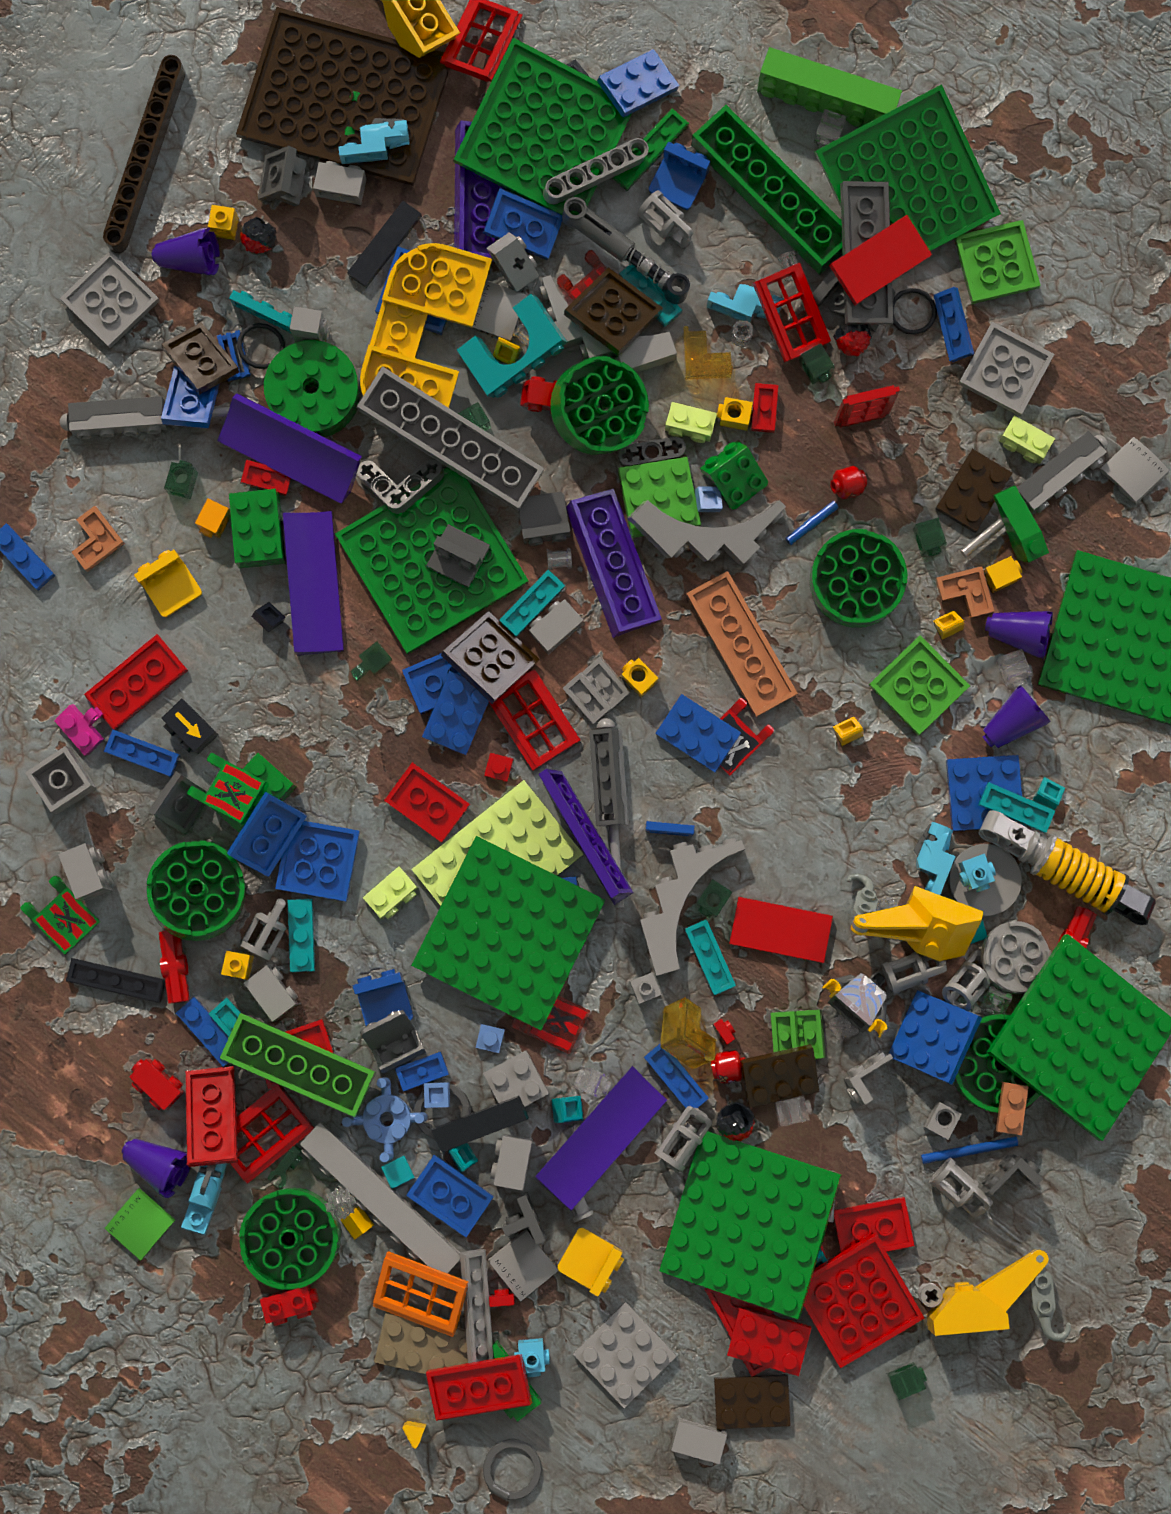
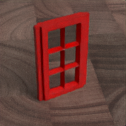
(500, 47)
(773, 317)
(866, 406)
(552, 708)
(283, 1145)

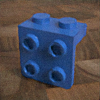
(680, 175)
(382, 996)

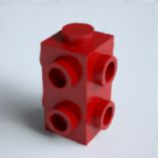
(537, 394)
(150, 1078)
(289, 1303)

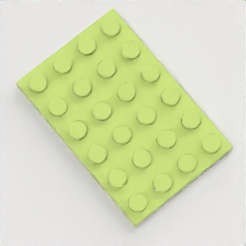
(513, 823)

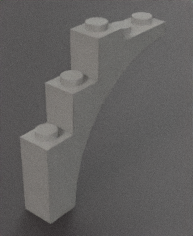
(640, 355)
(737, 540)
(689, 868)

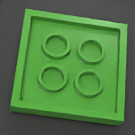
(997, 262)
(665, 485)
(919, 685)

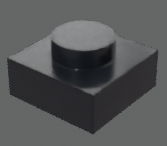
(268, 616)

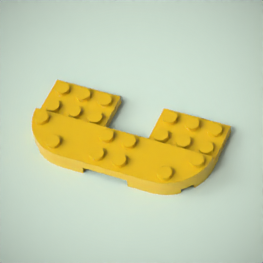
(423, 283)

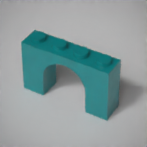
(544, 341)

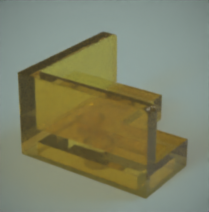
(699, 363)
(683, 1036)

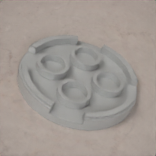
(1001, 892)
(1014, 956)

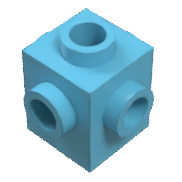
(985, 870)
(534, 1348)

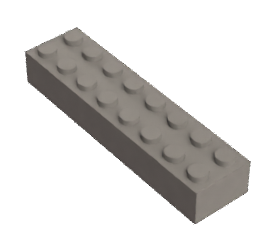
(450, 439)

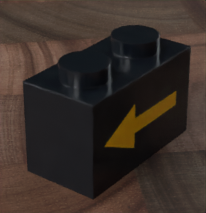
(189, 726)

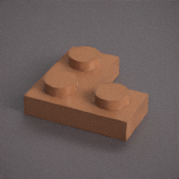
(102, 539)
(972, 586)

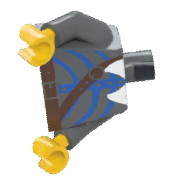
(860, 1000)

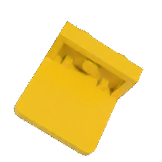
(168, 583)
(590, 1261)

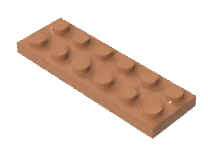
(741, 644)

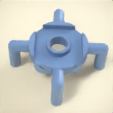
(372, 1119)

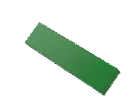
(666, 131)

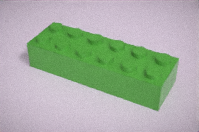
(824, 87)
(298, 1065)

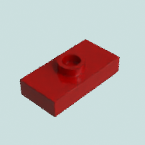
(764, 408)
(264, 477)

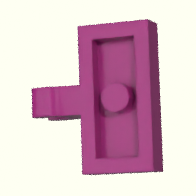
(80, 727)

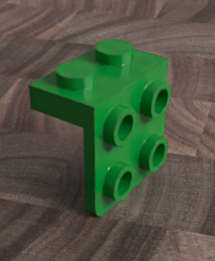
(735, 474)

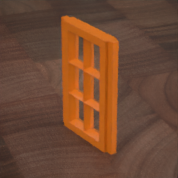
(427, 1273)

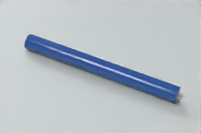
(969, 1150)

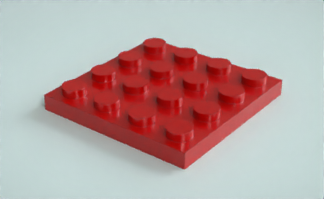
(859, 1301)

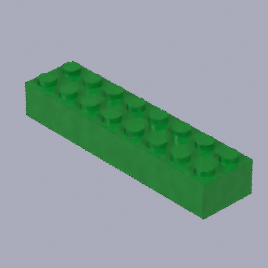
(771, 188)

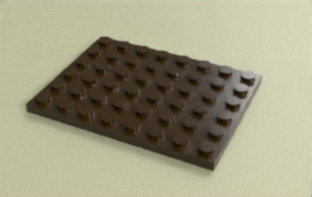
(306, 87)

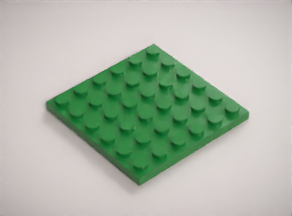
(538, 125)
(925, 164)
(394, 552)
(1113, 638)
(508, 933)
(1082, 1037)
(751, 1224)

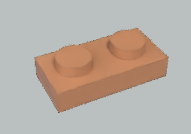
(1012, 1108)

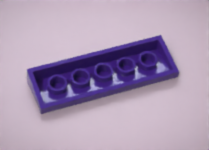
(472, 204)
(290, 448)
(613, 562)
(313, 583)
(586, 835)
(600, 1138)

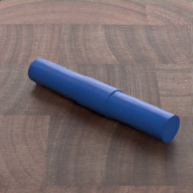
(811, 523)

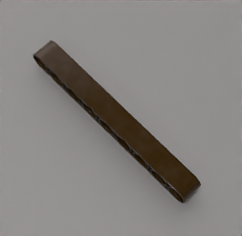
(143, 143)

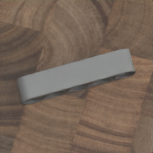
(603, 163)

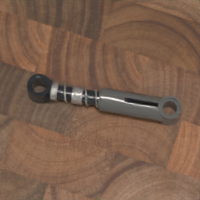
(623, 248)

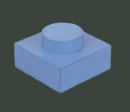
(708, 499)
(490, 1038)
(436, 1095)

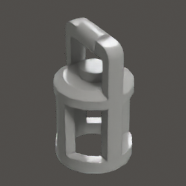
(669, 227)
(270, 923)
(920, 967)
(972, 978)
(688, 1132)
(966, 1194)

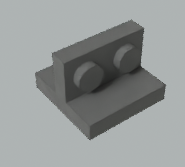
(282, 177)
(458, 556)
(175, 805)
(529, 1219)

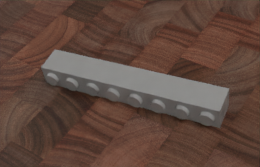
(377, 1196)

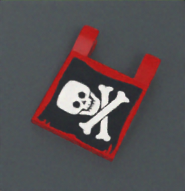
(748, 740)

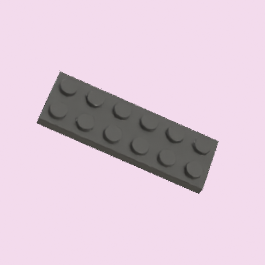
(862, 217)

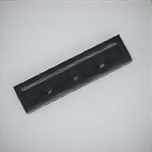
(384, 244)
(115, 980)
(480, 1123)

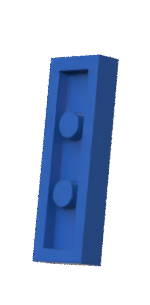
(953, 324)
(24, 558)
(142, 753)
(204, 1028)
(676, 1077)

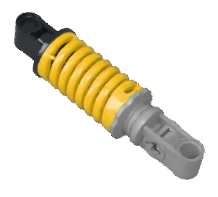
(1069, 868)

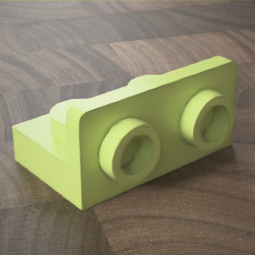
(690, 422)
(1026, 440)
(391, 893)

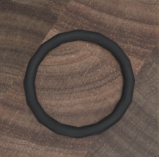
(933, 306)
(254, 326)

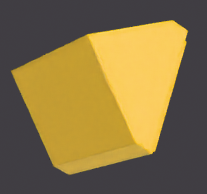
(506, 351)
(949, 624)
(848, 731)
(357, 1222)
(414, 1432)

